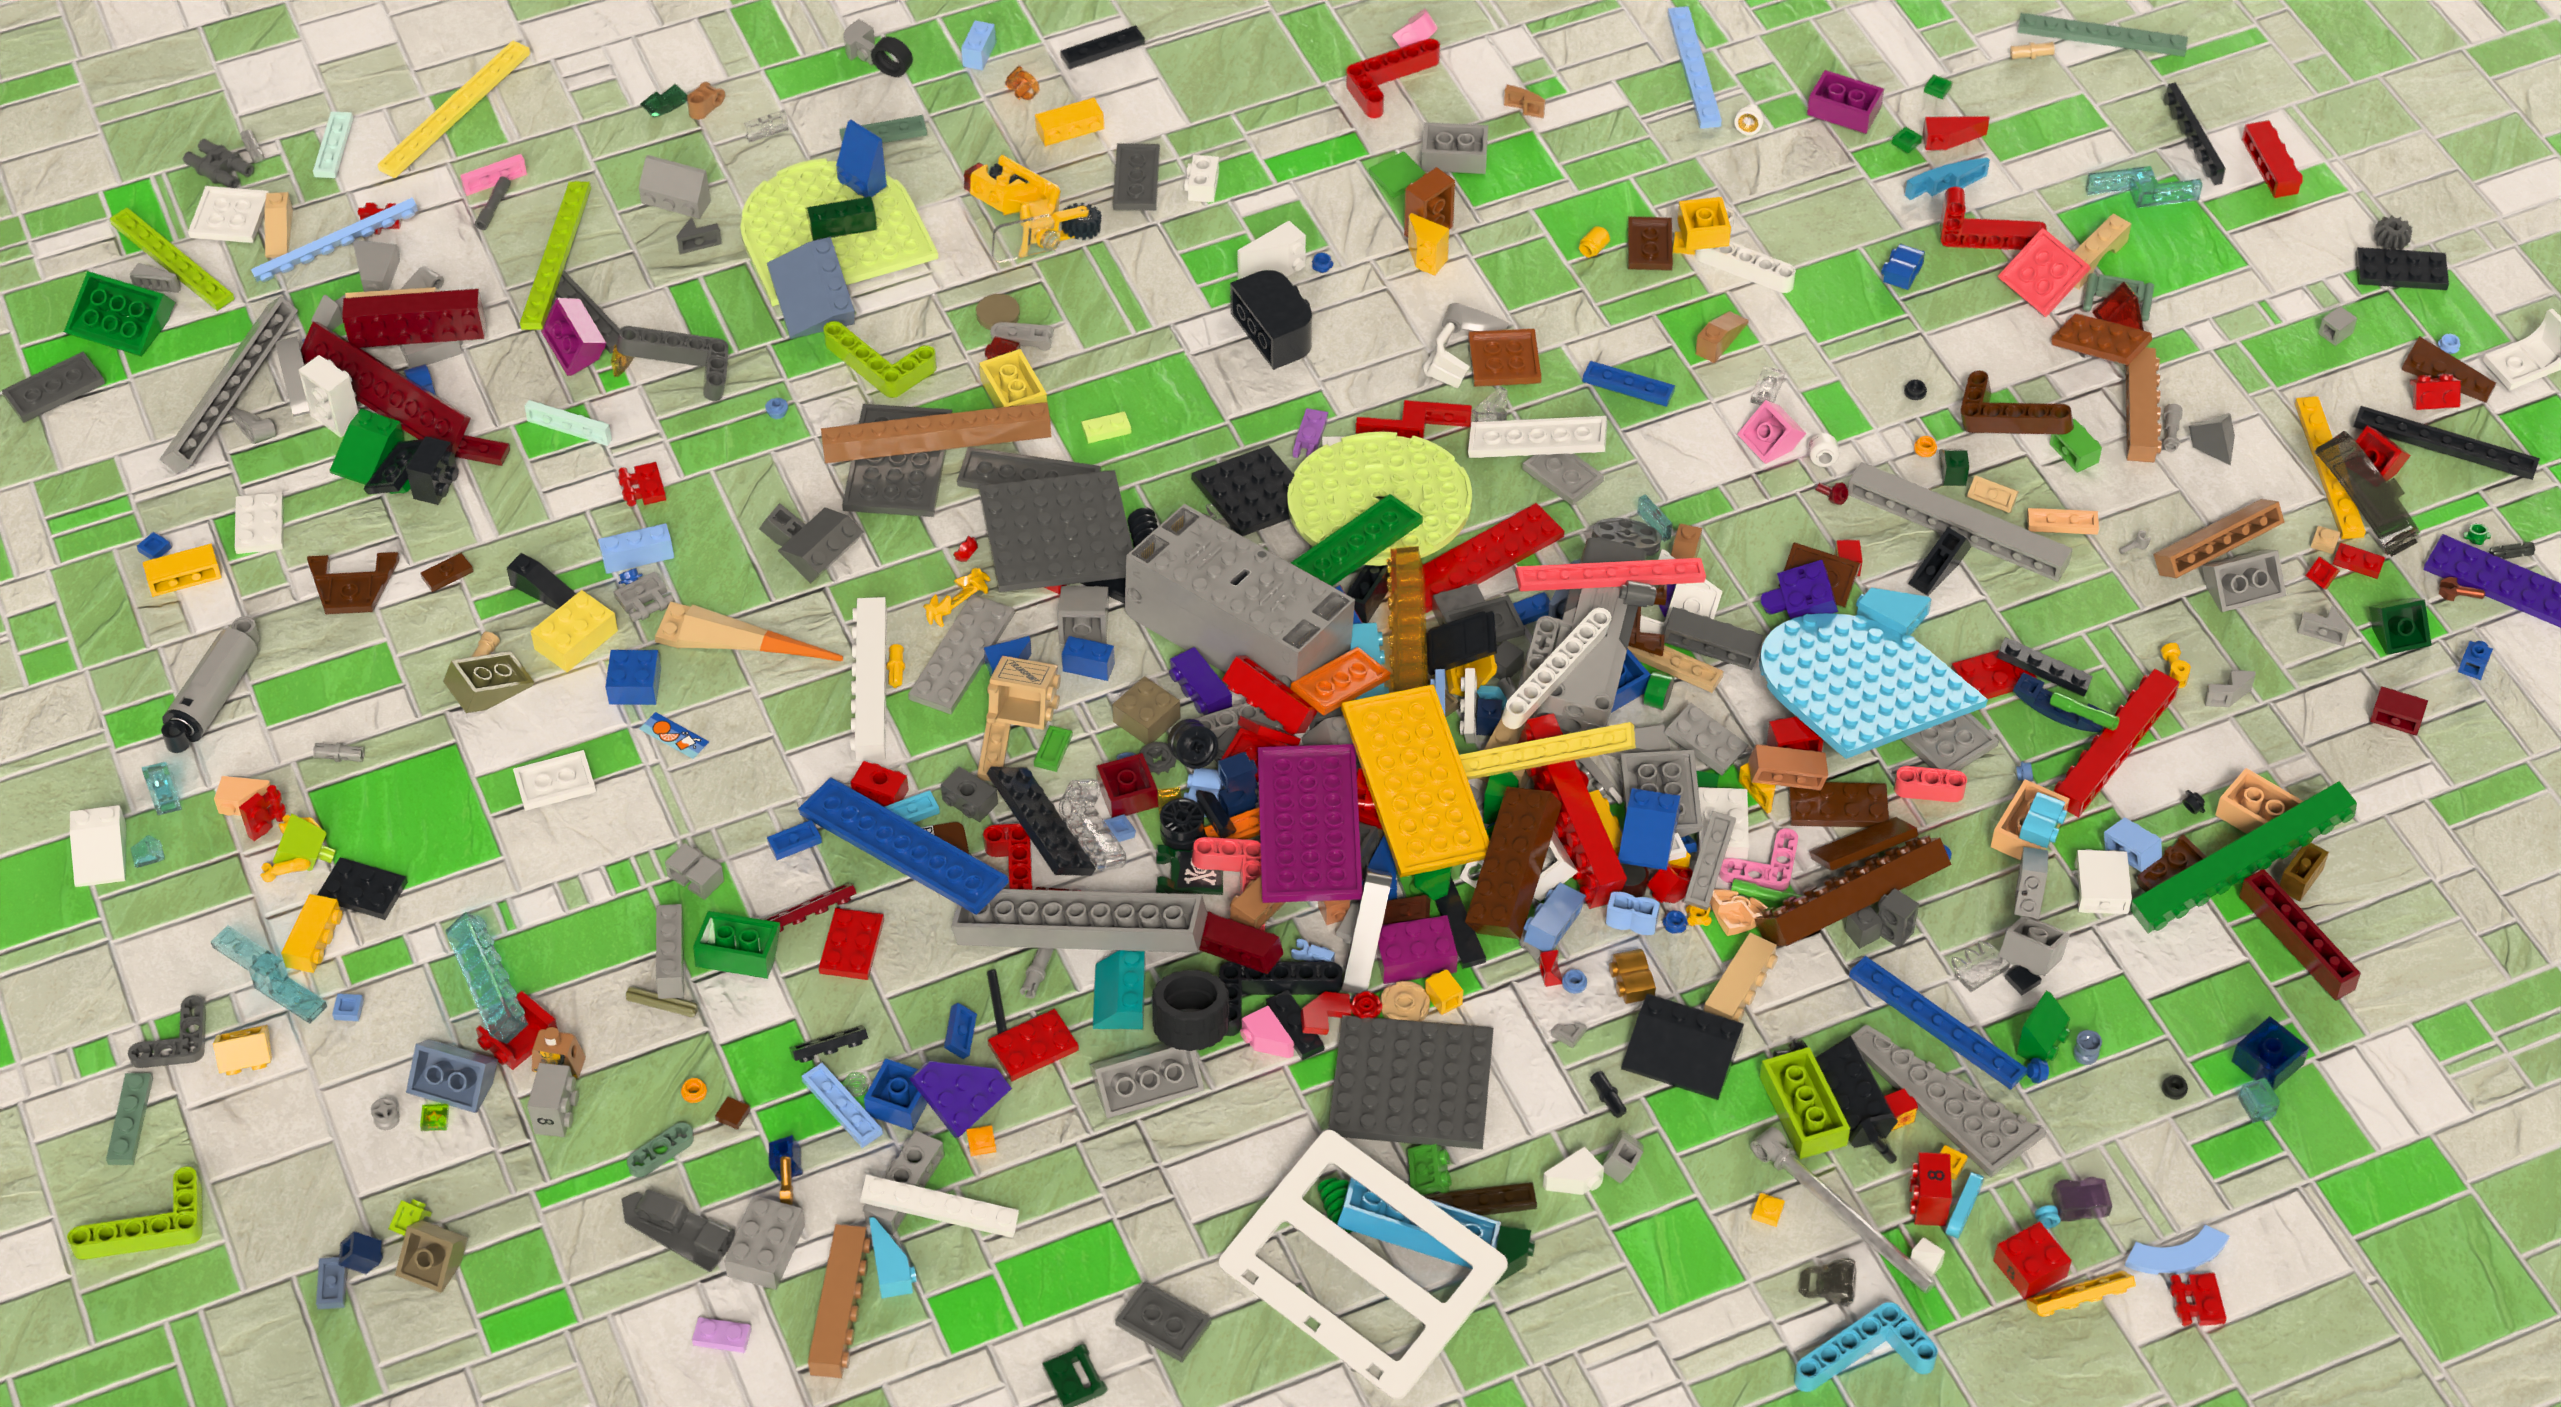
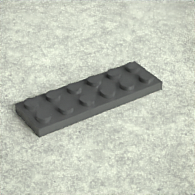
(995, 467)

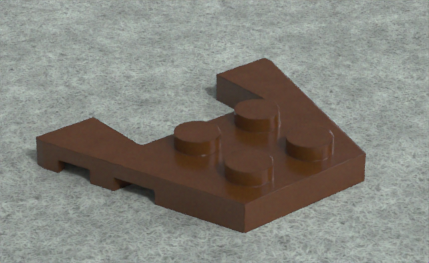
(351, 591)
(1649, 642)

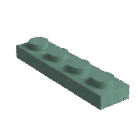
(896, 129)
(129, 1119)

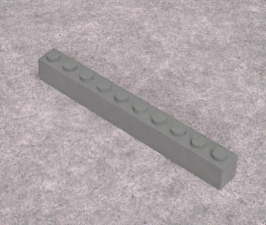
(228, 385)
(1939, 512)

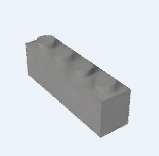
(669, 951)

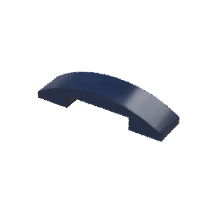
(2033, 694)

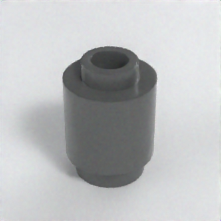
(1637, 594)

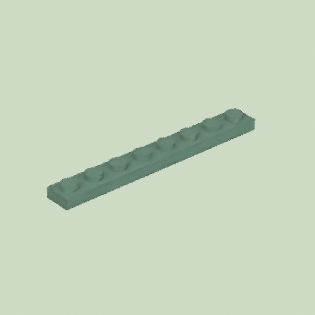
(2102, 34)

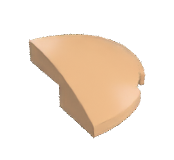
(1735, 912)

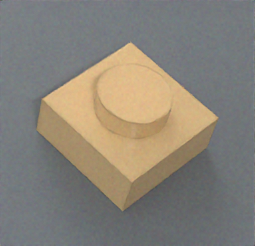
(2325, 539)

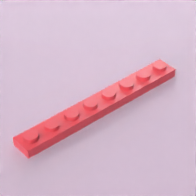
(1609, 574)

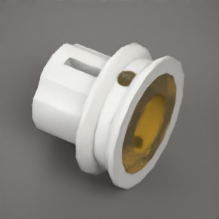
(1749, 120)

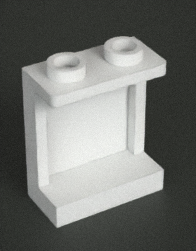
(2103, 881)

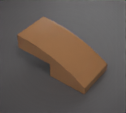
(1521, 98)

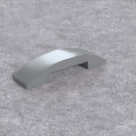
(291, 361)

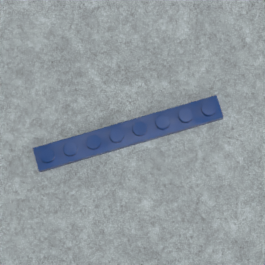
(1938, 1022)

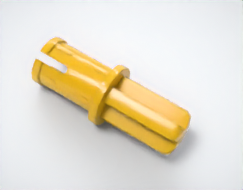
(895, 665)

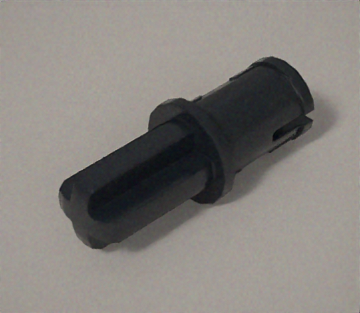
(1608, 1094)

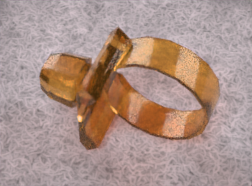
(1021, 83)

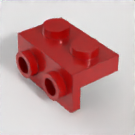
(2436, 392)

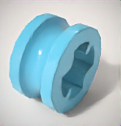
(2048, 1216)

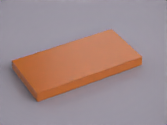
(1340, 681)

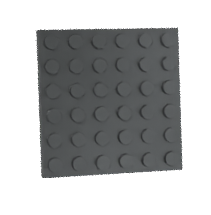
(1056, 530)
(1411, 1082)

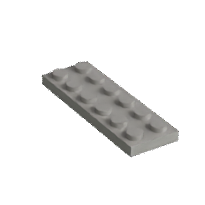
(961, 654)

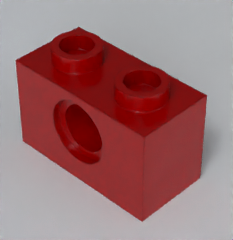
(880, 783)

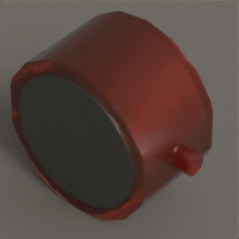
(1636, 880)

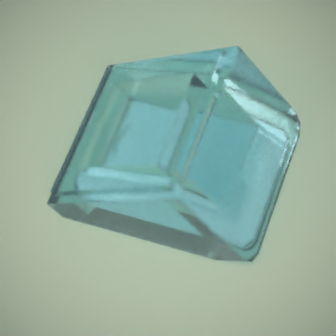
(147, 852)

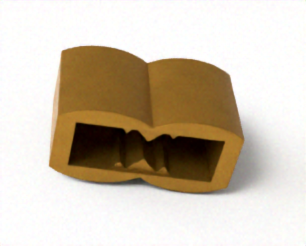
(1632, 976)

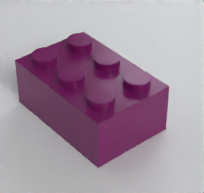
(1845, 101)
(1416, 949)

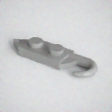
(1603, 783)

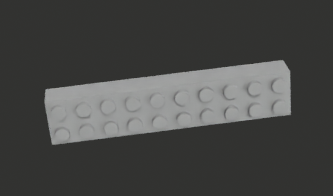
(1085, 921)

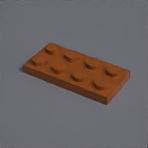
(2101, 339)

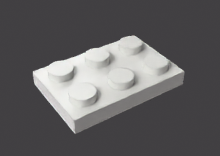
(259, 522)
(554, 780)

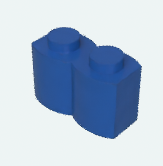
(1903, 266)

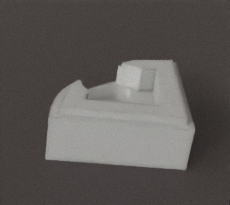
(1569, 1033)

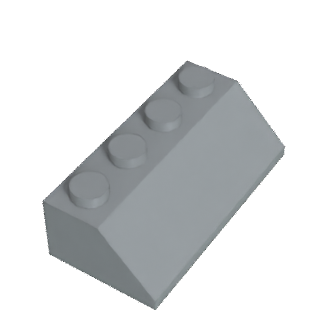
(1145, 1078)

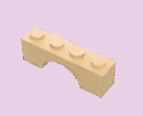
(2108, 237)

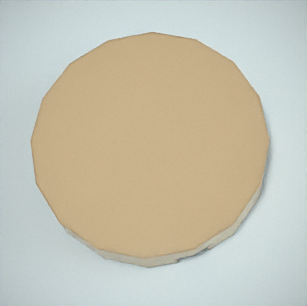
(1405, 1002)

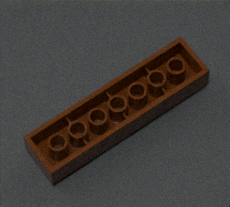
(1852, 891)

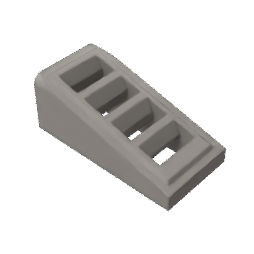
(154, 279)

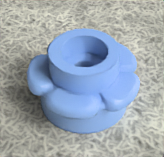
(2449, 343)

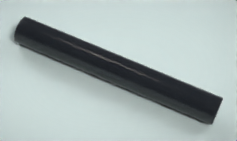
(996, 1001)

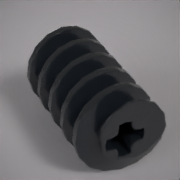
(1141, 524)

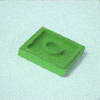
(1396, 173)

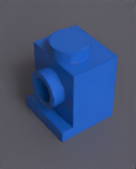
(2477, 654)

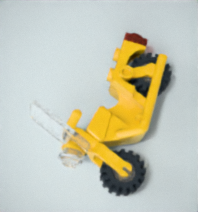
(1038, 207)

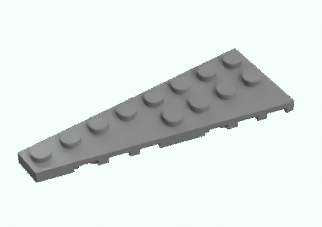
(1970, 1120)

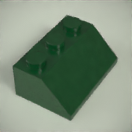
(841, 218)

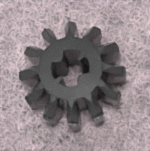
(2393, 233)

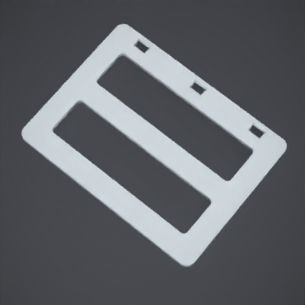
(1440, 1318)

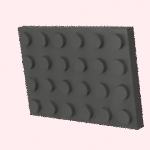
(898, 482)

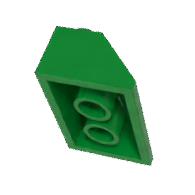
(736, 944)

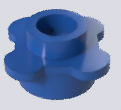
(629, 576)

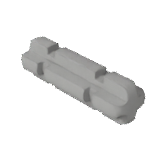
(252, 146)

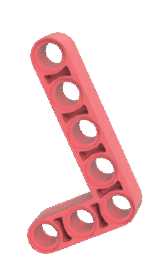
(1229, 855)

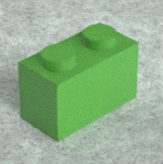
(2077, 447)

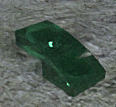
(666, 102)

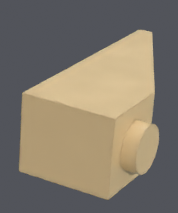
(277, 224)

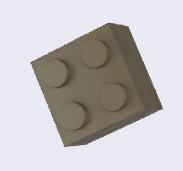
(1146, 711)

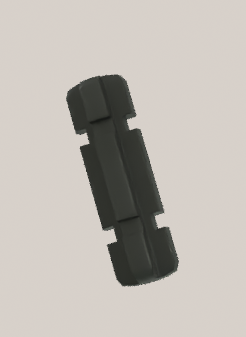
(2513, 550)

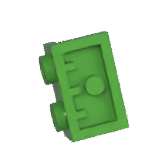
(1429, 1169)

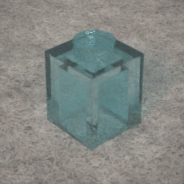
(2259, 1100)

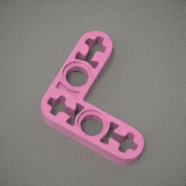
(1768, 872)

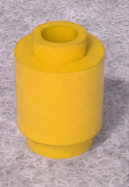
(1594, 242)

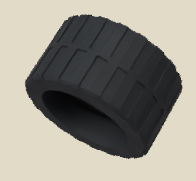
(1186, 991)

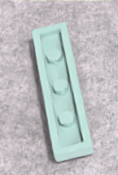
(333, 144)
(568, 422)

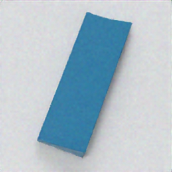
(1373, 1217)

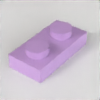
(721, 1335)

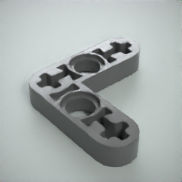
(181, 1045)

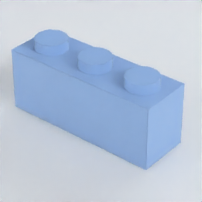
(636, 548)

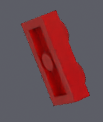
(2358, 560)

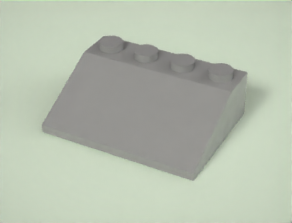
(1665, 773)

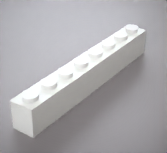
(870, 679)

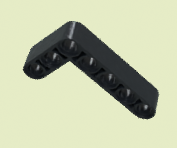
(1293, 979)

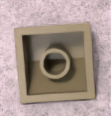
(430, 1255)

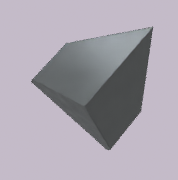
(2214, 437)

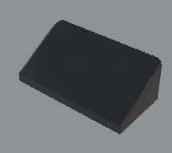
(1215, 814)

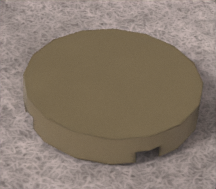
(997, 309)

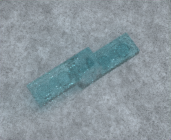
(2143, 186)
(269, 974)

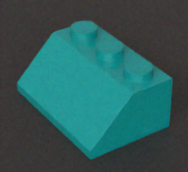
(1120, 991)

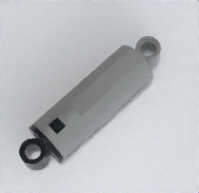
(210, 684)

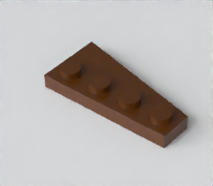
(2432, 361)

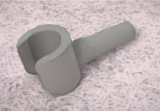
(2140, 543)

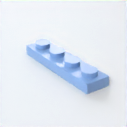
(842, 1105)

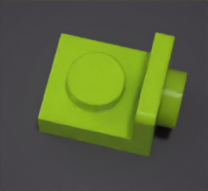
(408, 1214)

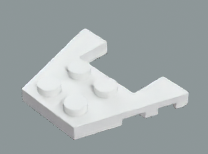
(1693, 597)

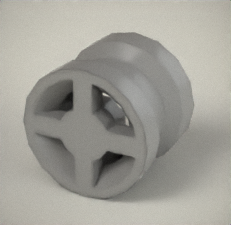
(385, 1113)

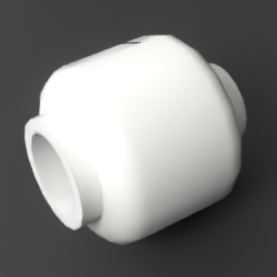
(1823, 450)

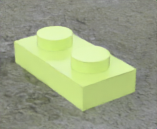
(1106, 427)

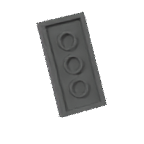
(1136, 176)
(53, 387)

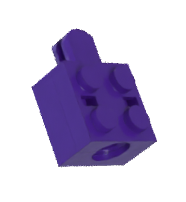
(1801, 592)

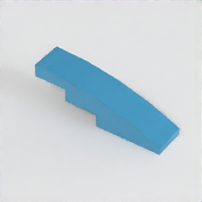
(1947, 176)

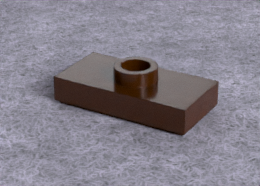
(446, 572)

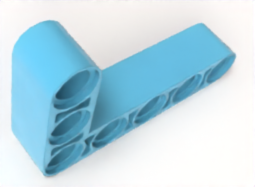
(1863, 1343)

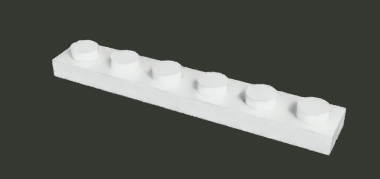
(939, 1206)

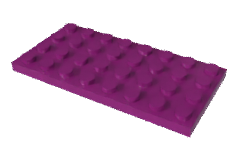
(1309, 823)

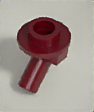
(1837, 494)

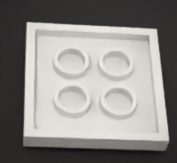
(228, 214)

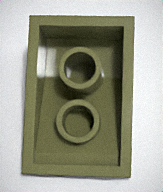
(486, 680)

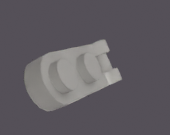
(1024, 334)

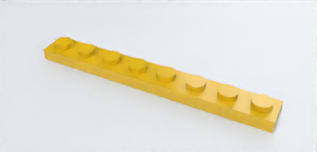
(2318, 433)

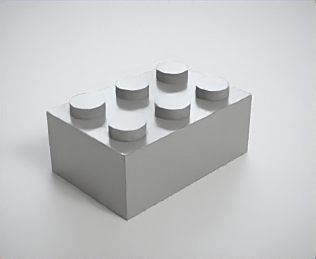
(1455, 147)
(764, 1242)

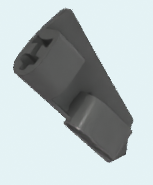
(677, 1229)

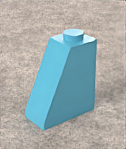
(1894, 609)

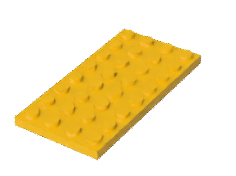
(1416, 780)

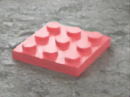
(2044, 272)

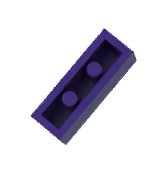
(1200, 682)

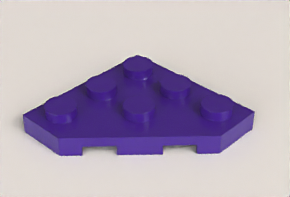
(959, 1092)

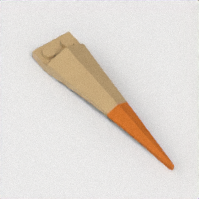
(703, 628)

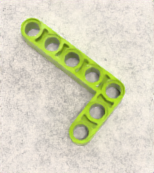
(887, 378)
(146, 1227)

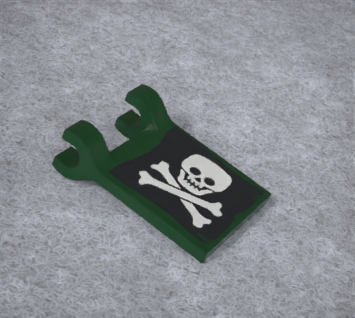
(1185, 876)

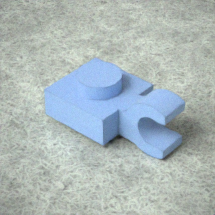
(1312, 953)

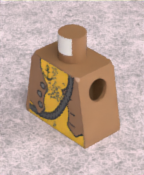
(558, 1049)

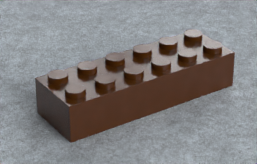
(1513, 862)

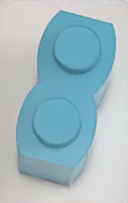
(2042, 820)

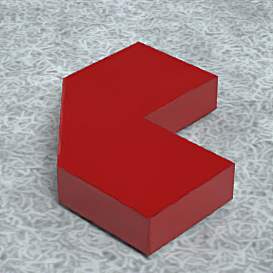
(1316, 1013)

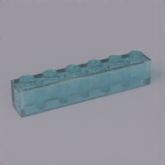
(486, 977)

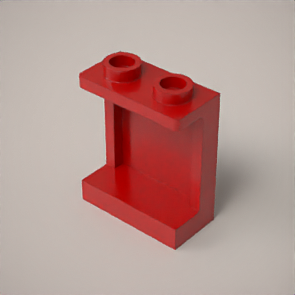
(522, 1044)

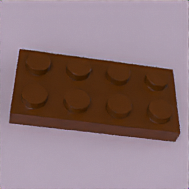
(1839, 805)

